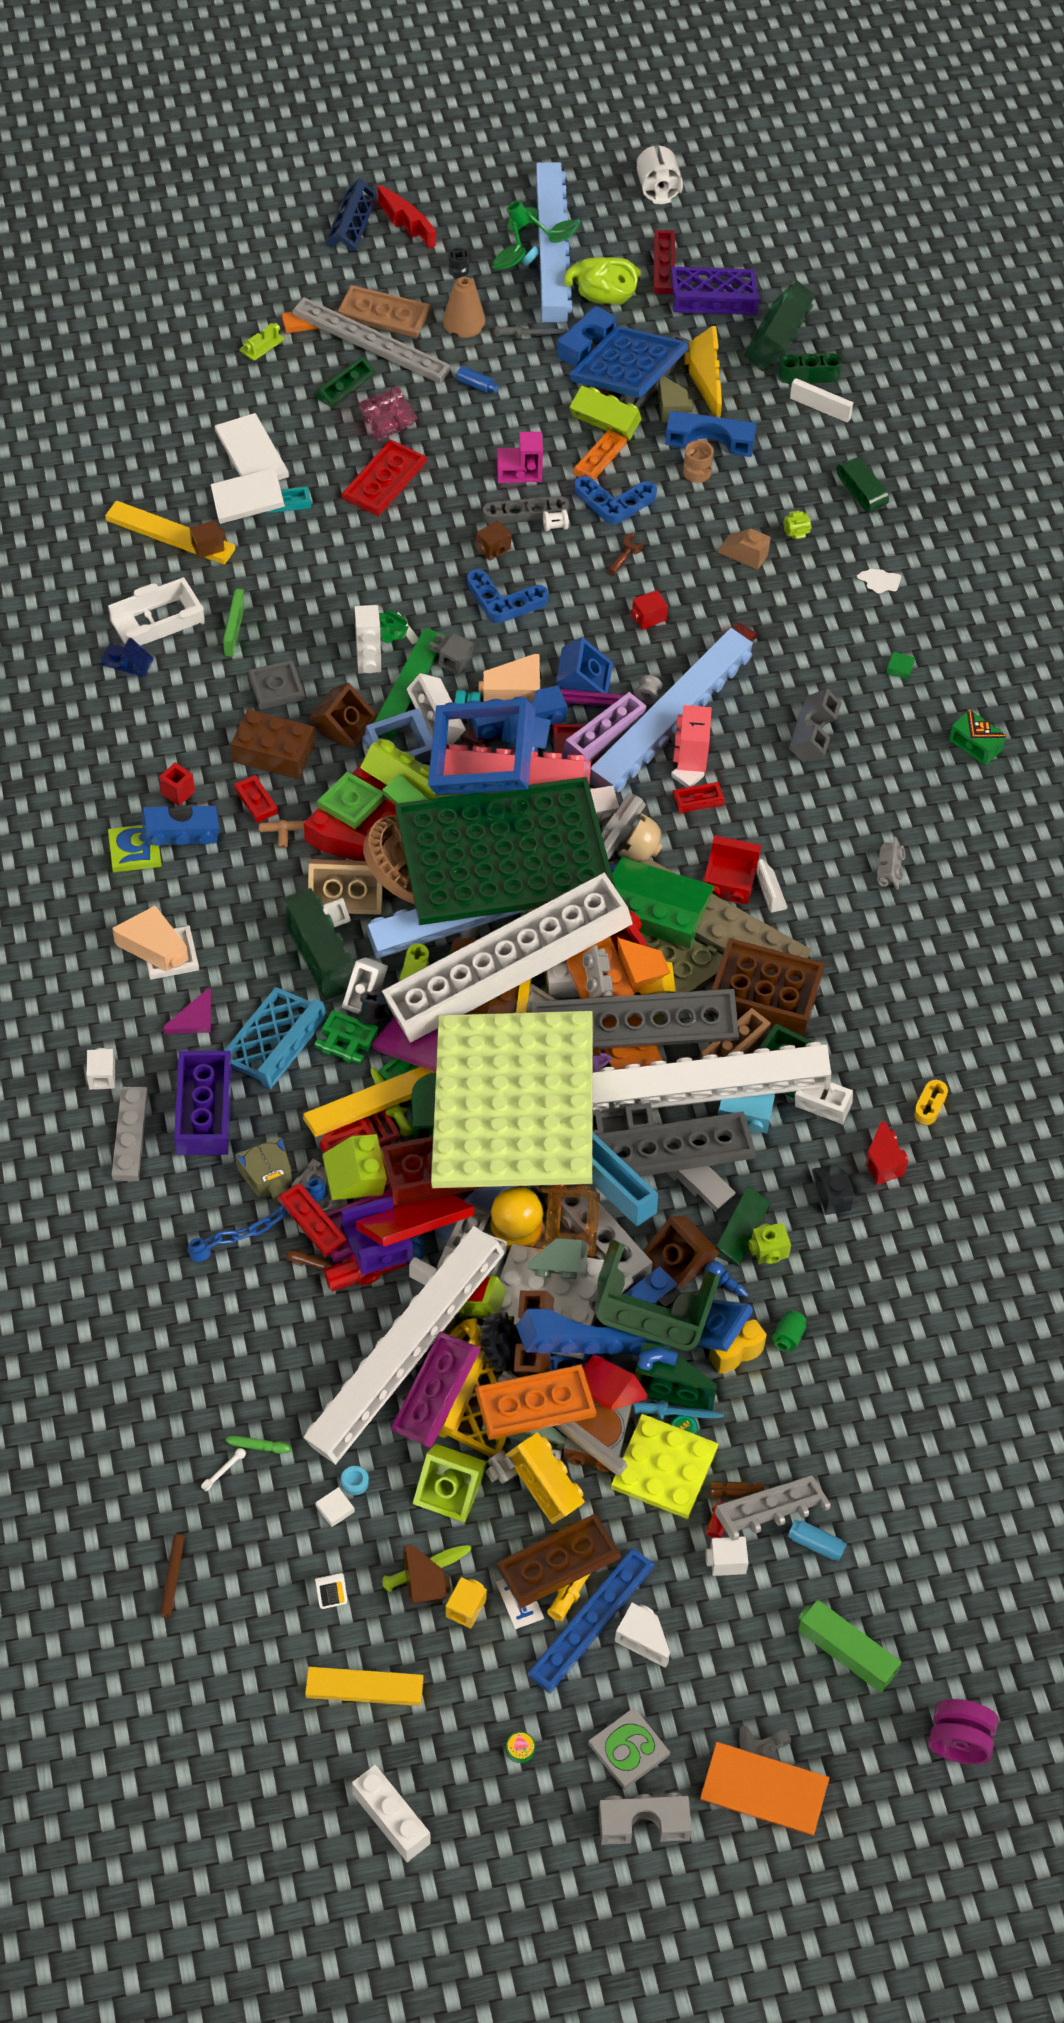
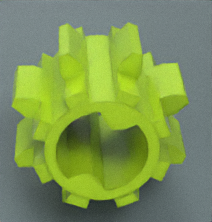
(797, 524)

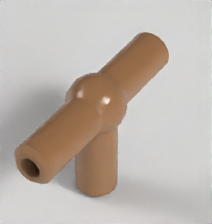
(282, 827)

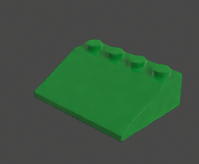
(664, 901)

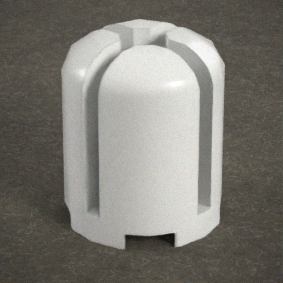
(652, 172)

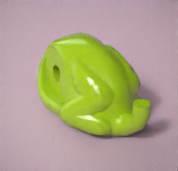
(604, 279)

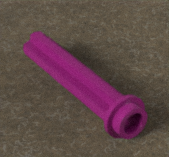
(590, 698)

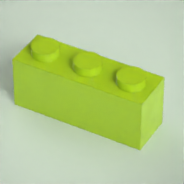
(605, 412)

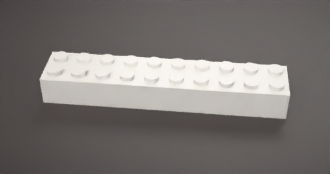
(508, 956)
(713, 1078)

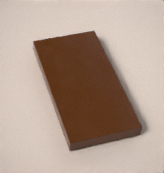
(558, 1560)

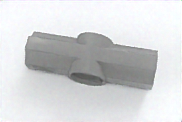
(620, 823)

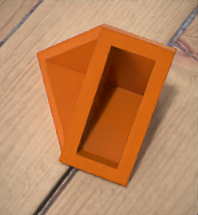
(641, 964)

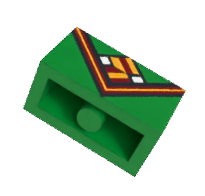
(977, 737)

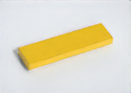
(364, 1686)

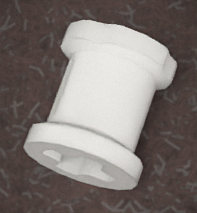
(548, 517)

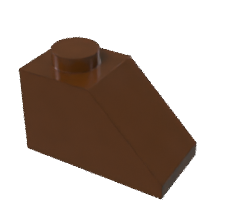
(424, 1577)

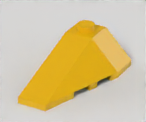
(705, 368)

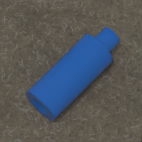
(476, 380)

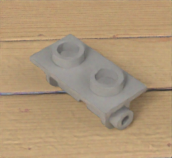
(892, 856)
(595, 964)

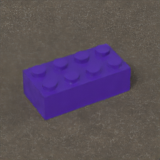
(203, 1103)

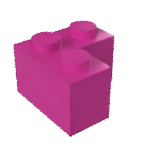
(521, 463)

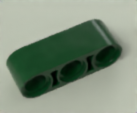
(810, 368)
(862, 484)

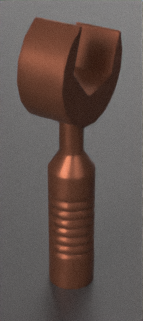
(629, 548)

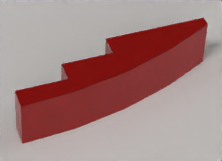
(405, 214)

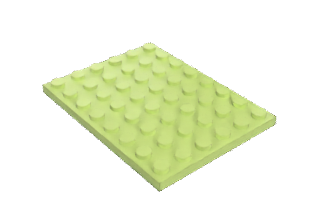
(513, 1100)

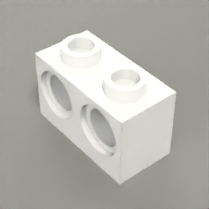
(827, 1102)

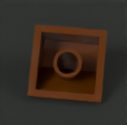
(343, 716)
(680, 1250)

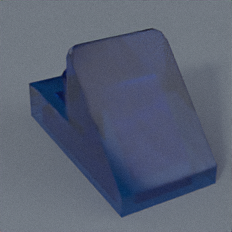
(127, 658)

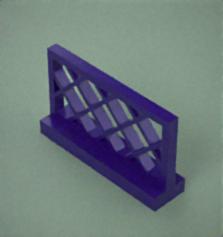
(714, 300)

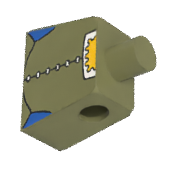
(266, 1168)

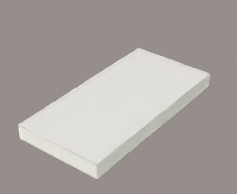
(250, 446)

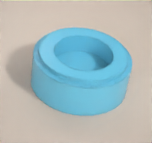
(530, 256)
(354, 1480)

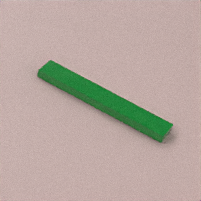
(419, 662)

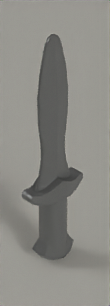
(519, 331)

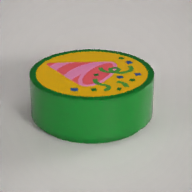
(520, 1747)

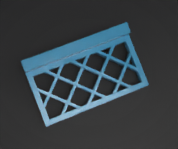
(289, 1042)

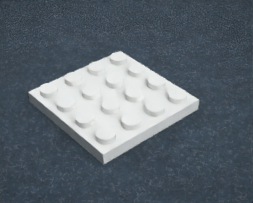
(570, 1295)

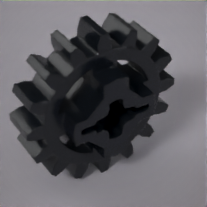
(499, 1341)

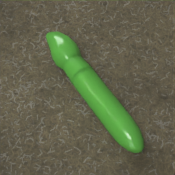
(258, 1444)

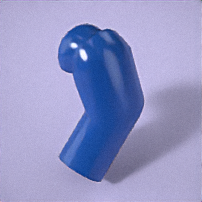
(656, 1354)

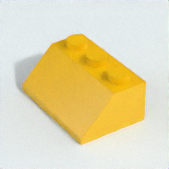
(546, 1478)

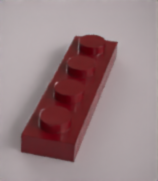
(663, 260)

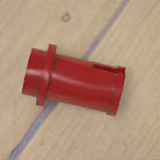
(715, 1528)

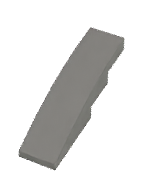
(702, 1182)

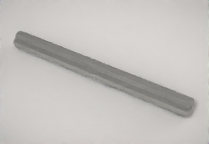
(586, 1441)

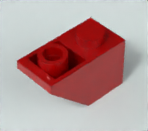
(885, 1157)

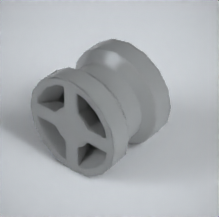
(648, 689)

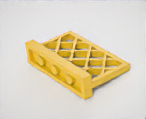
(461, 1406)

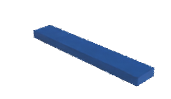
(591, 1620)

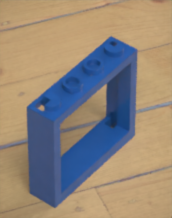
(489, 781)

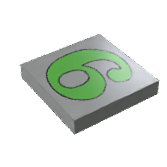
(629, 1748)

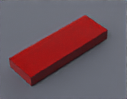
(312, 1219)

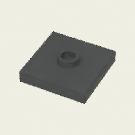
(276, 685)

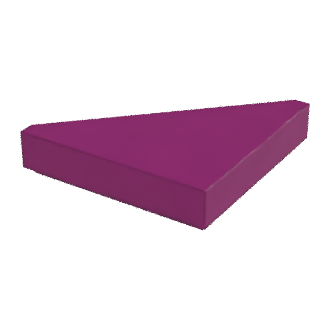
(193, 1018)

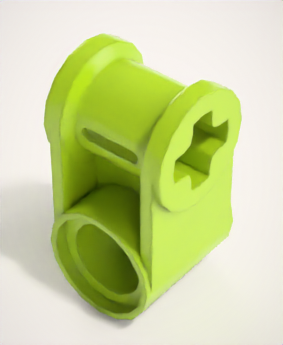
(415, 960)

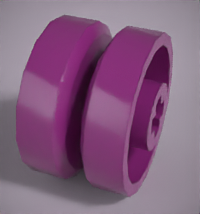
(963, 1731)

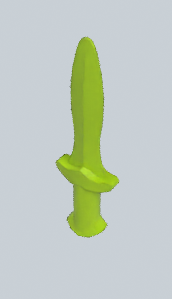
(394, 1111)
(442, 1559)

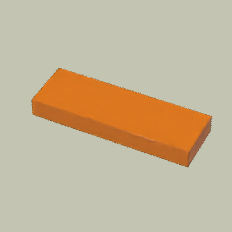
(600, 455)

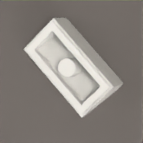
(770, 887)

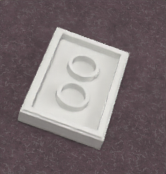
(247, 495)

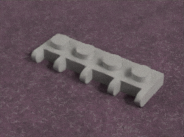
(771, 1505)

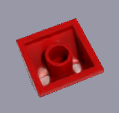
(612, 1385)

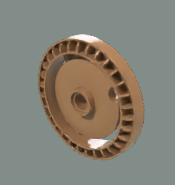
(389, 861)

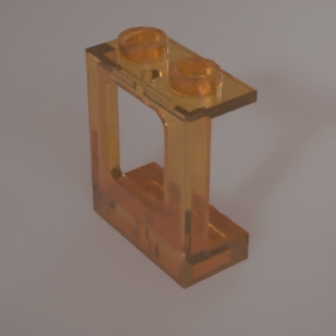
(555, 1198)

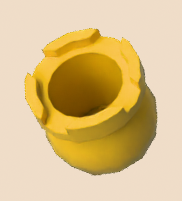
(517, 1217)

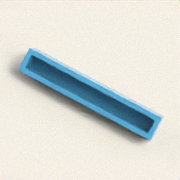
(622, 1184)

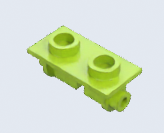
(263, 342)

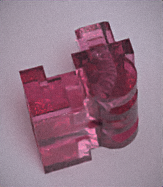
(387, 413)

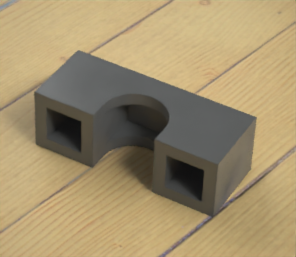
(808, 738)
(627, 1118)

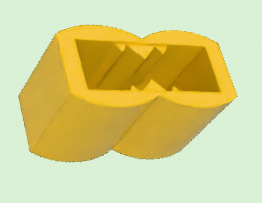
(745, 1347)

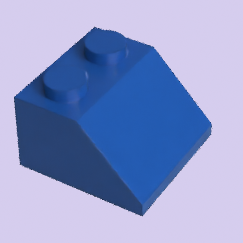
(584, 668)

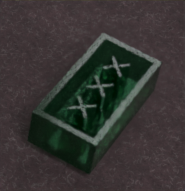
(780, 326)
(318, 943)

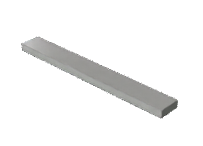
(372, 340)

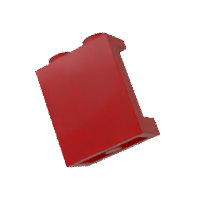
(732, 869)

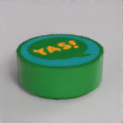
(686, 1423)

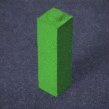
(848, 1645)

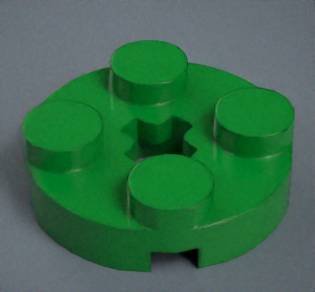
(392, 626)

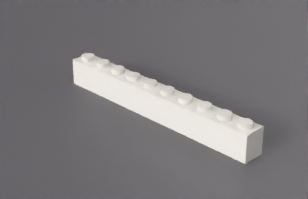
(403, 1345)

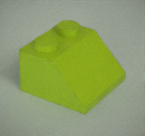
(355, 1168)
(449, 1482)

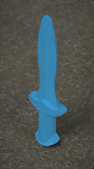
(662, 1409)

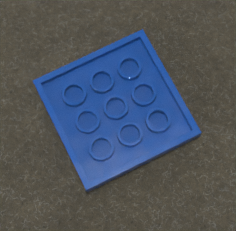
(628, 361)

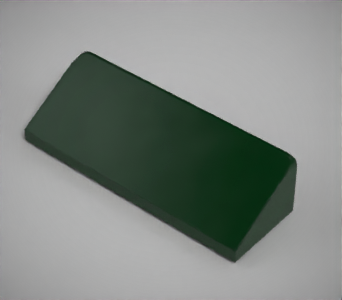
(344, 382)
(739, 1230)

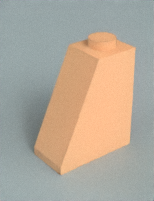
(512, 680)
(151, 939)

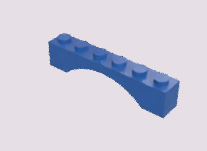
(551, 1333)

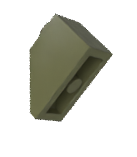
(672, 398)

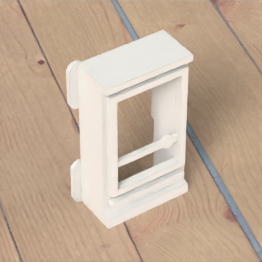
(152, 597)

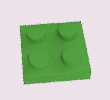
(351, 800)

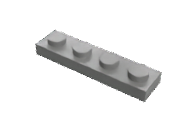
(129, 1134)

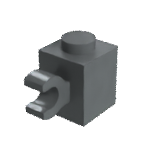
(453, 653)

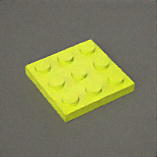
(665, 1466)

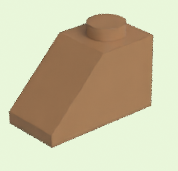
(747, 547)

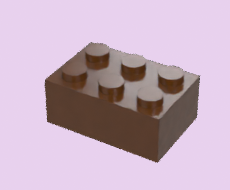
(273, 744)

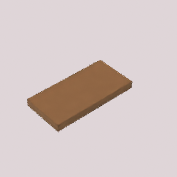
(384, 311)

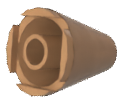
(464, 309)

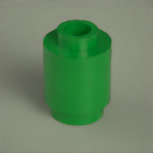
(789, 1331)

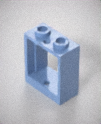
(415, 720)

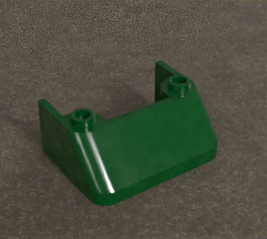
(675, 1327)

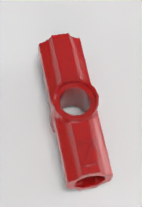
(348, 1273)

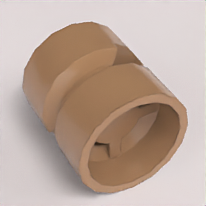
(698, 461)

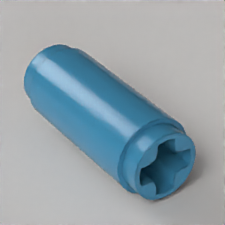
(817, 1540)

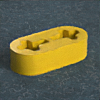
(935, 1104)

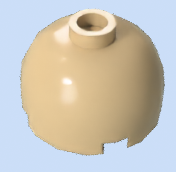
(642, 840)

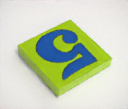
(129, 850)

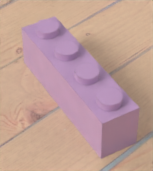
(605, 729)

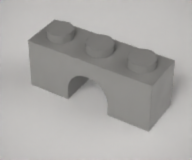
(667, 1812)

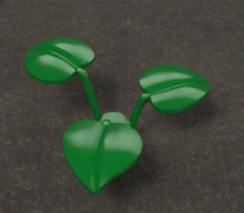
(520, 217)

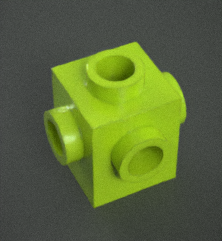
(770, 1243)

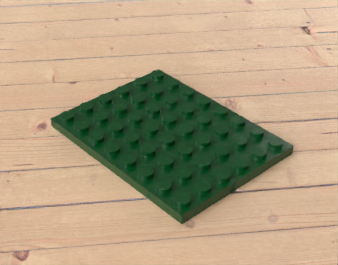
(500, 849)

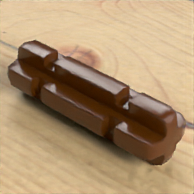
(734, 1489)

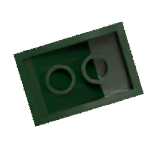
(676, 1384)

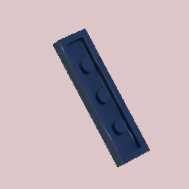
(348, 210)

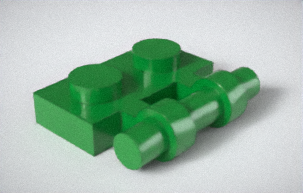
(349, 1031)

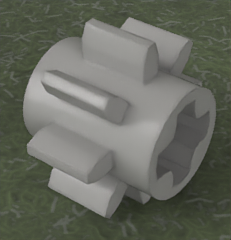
(501, 1468)

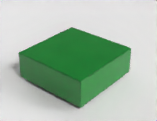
(900, 665)

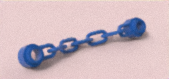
(200, 1250)

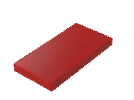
(384, 477)
(414, 1219)

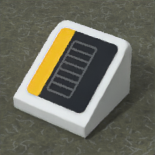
(331, 1591)

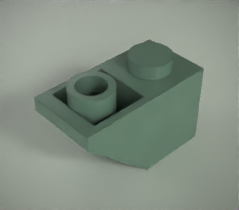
(561, 1257)

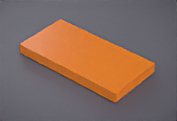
(535, 1402)
(765, 1788)

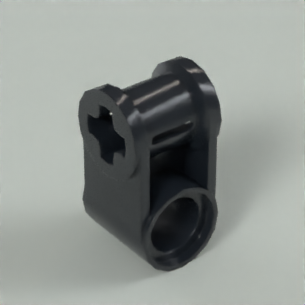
(374, 1007)

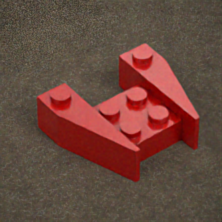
(339, 838)

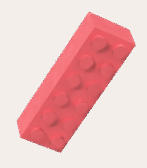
(542, 768)

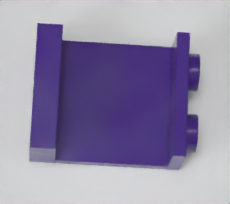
(367, 1252)

